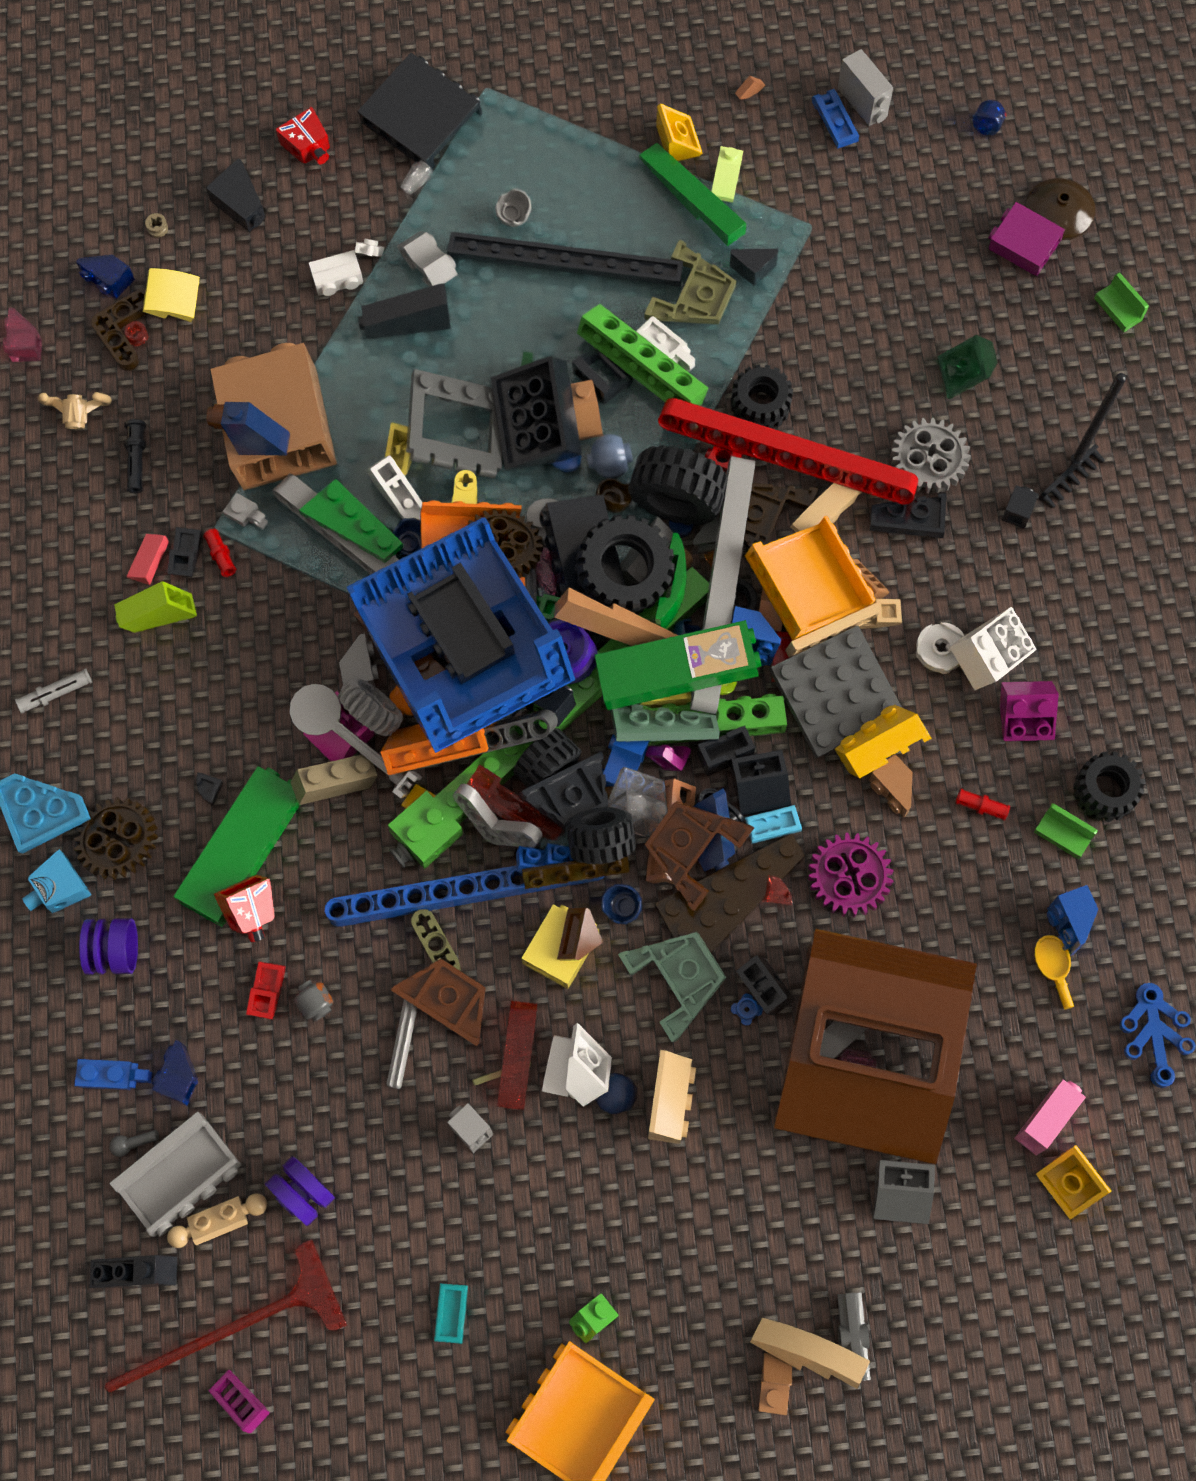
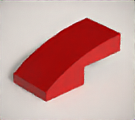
(266, 990)

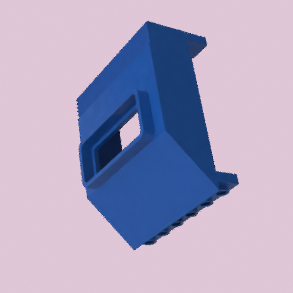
(440, 703)

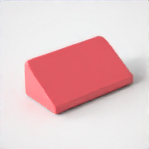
(148, 558)

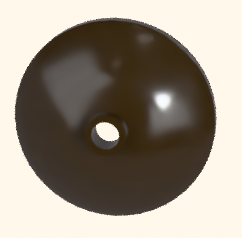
(1073, 214)

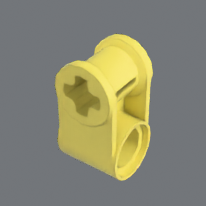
(465, 494)

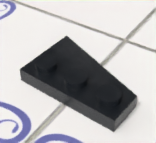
(917, 518)

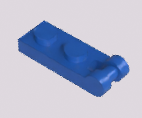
(835, 118)

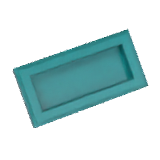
(451, 1313)

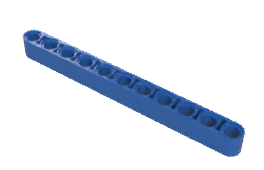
(429, 901)

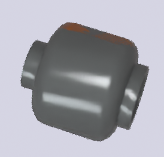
(313, 1000)

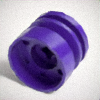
(108, 946)

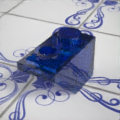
(107, 273)
(177, 1077)

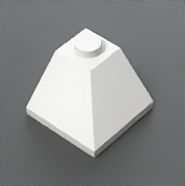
(587, 1067)

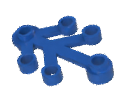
(1156, 1030)

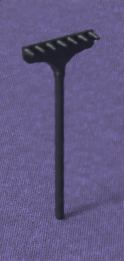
(1081, 454)

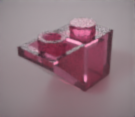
(22, 339)

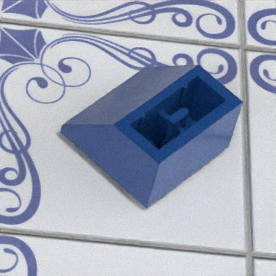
(766, 638)
(1073, 917)

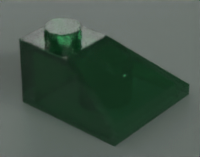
(967, 365)

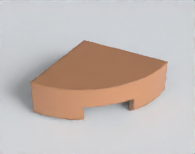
(749, 88)

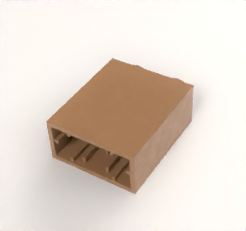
(289, 392)

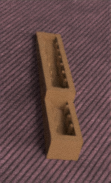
(610, 622)

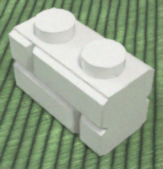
(336, 273)

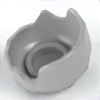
(513, 208)

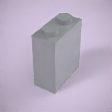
(865, 87)

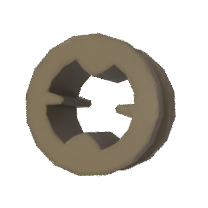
(156, 219)

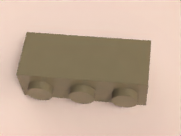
(333, 779)

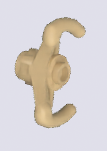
(75, 408)

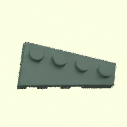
(651, 725)

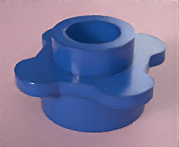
(754, 1009)

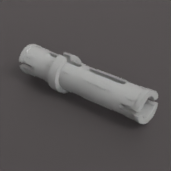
(25, 703)

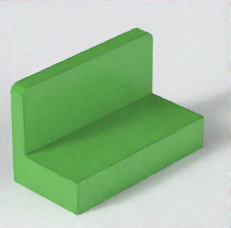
(1122, 303)
(1065, 831)

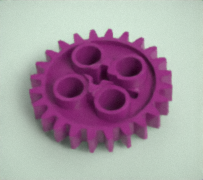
(873, 868)

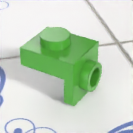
(593, 1318)

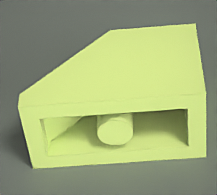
(727, 173)

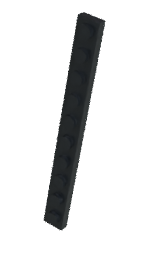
(565, 258)

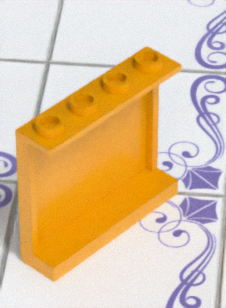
(810, 578)
(579, 1417)

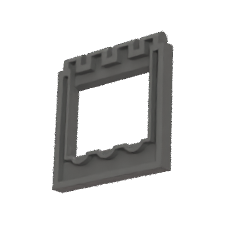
(446, 454)

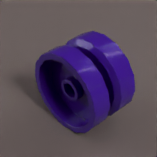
(579, 648)
(297, 1193)

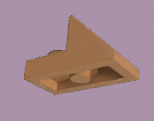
(775, 1385)

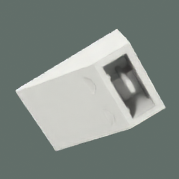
(993, 649)

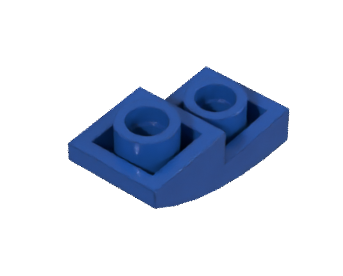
(532, 857)

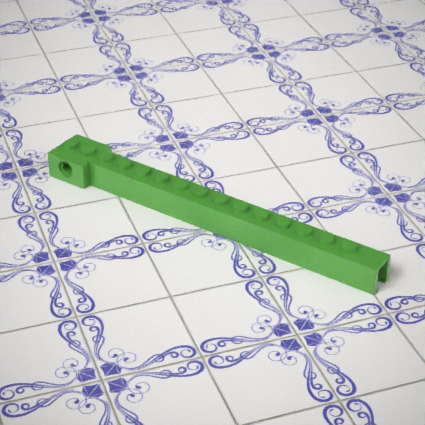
(433, 823)

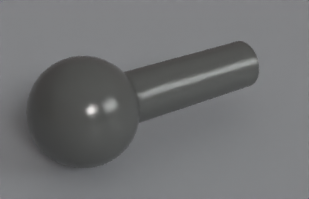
(121, 1145)

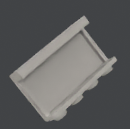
(176, 1175)

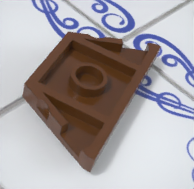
(447, 997)

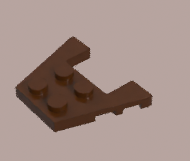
(682, 840)

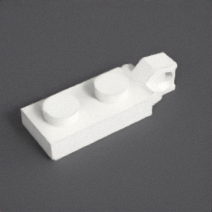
(667, 342)

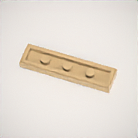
(816, 637)

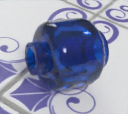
(989, 116)

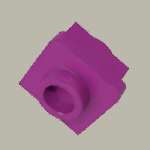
(668, 757)

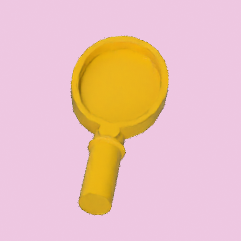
(1054, 965)

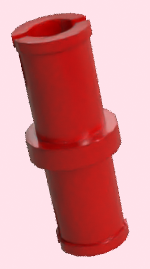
(219, 552)
(982, 804)

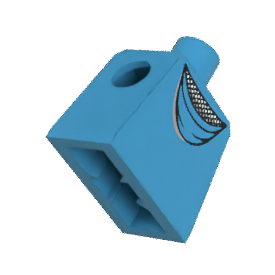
(55, 884)

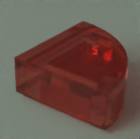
(777, 891)

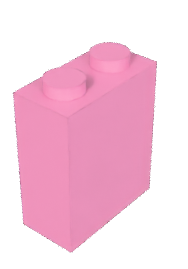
(1050, 1117)

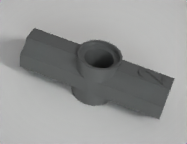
(853, 1331)

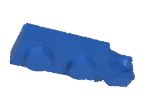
(110, 1074)

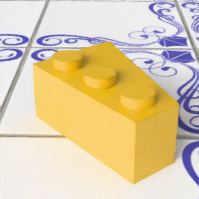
(879, 739)

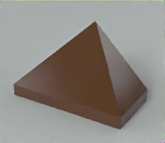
(579, 935)

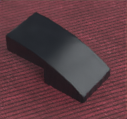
(185, 552)

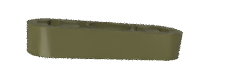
(433, 924)

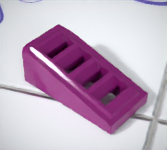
(255, 1418)

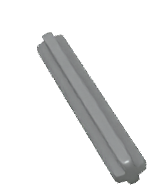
(402, 1045)

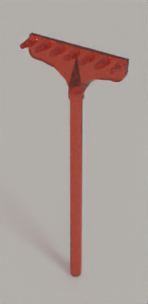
(311, 1291)

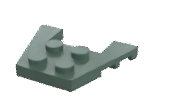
(688, 971)

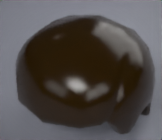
(615, 495)

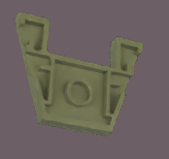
(703, 295)

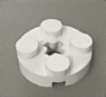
(927, 651)

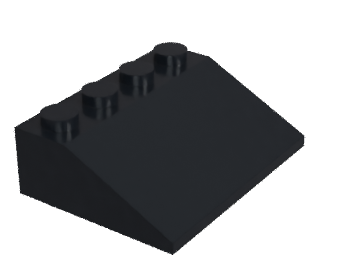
(536, 414)

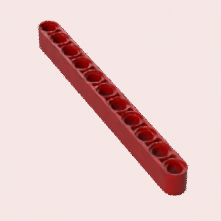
(788, 451)

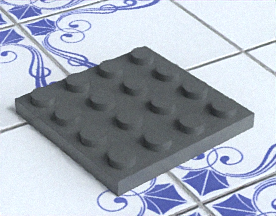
(834, 689)

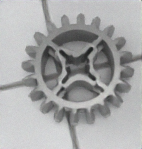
(370, 706)

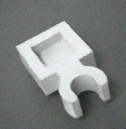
(369, 247)

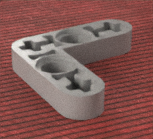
(494, 830)

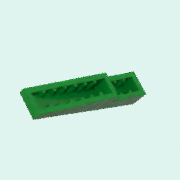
(694, 194)

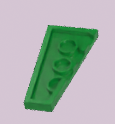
(352, 521)

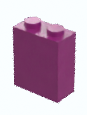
(1025, 238)

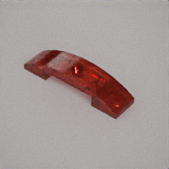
(508, 804)
(517, 1055)

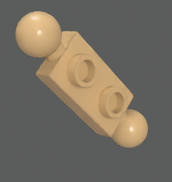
(217, 1220)

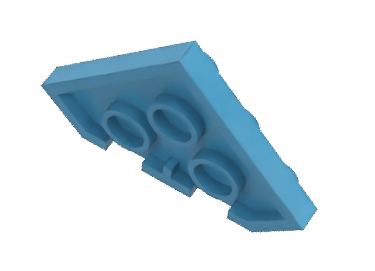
(38, 811)

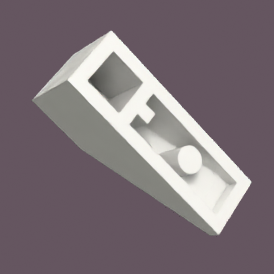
(395, 488)

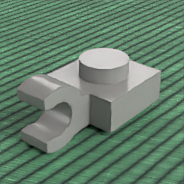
(243, 511)

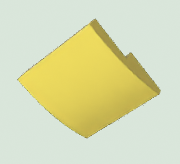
(171, 294)

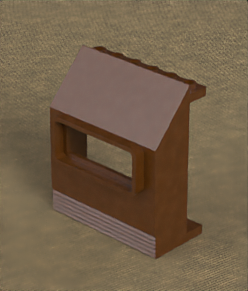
(890, 993)

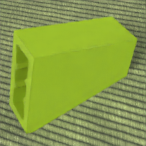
(154, 608)

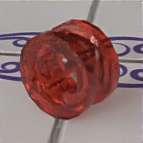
(131, 329)

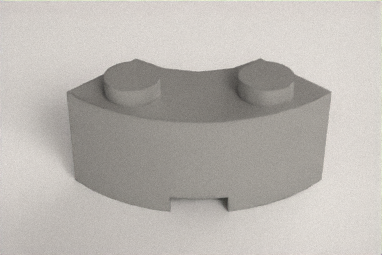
(422, 253)

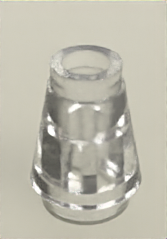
(416, 177)

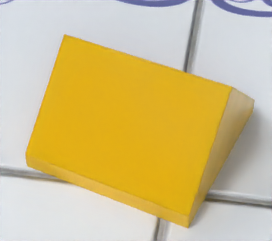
(677, 133)
(1073, 1182)

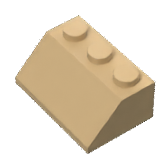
(671, 1098)

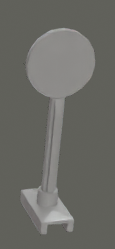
(318, 710)

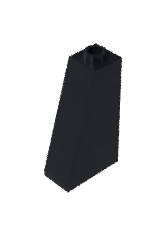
(407, 313)

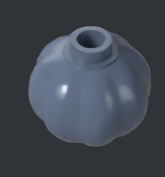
(610, 456)

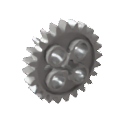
(936, 437)

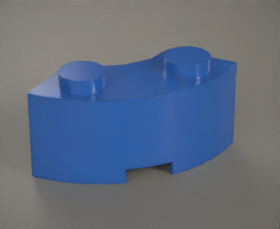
(623, 755)

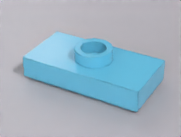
(774, 824)

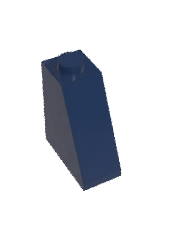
(253, 430)
(719, 848)

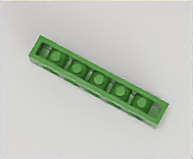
(639, 357)
(769, 704)

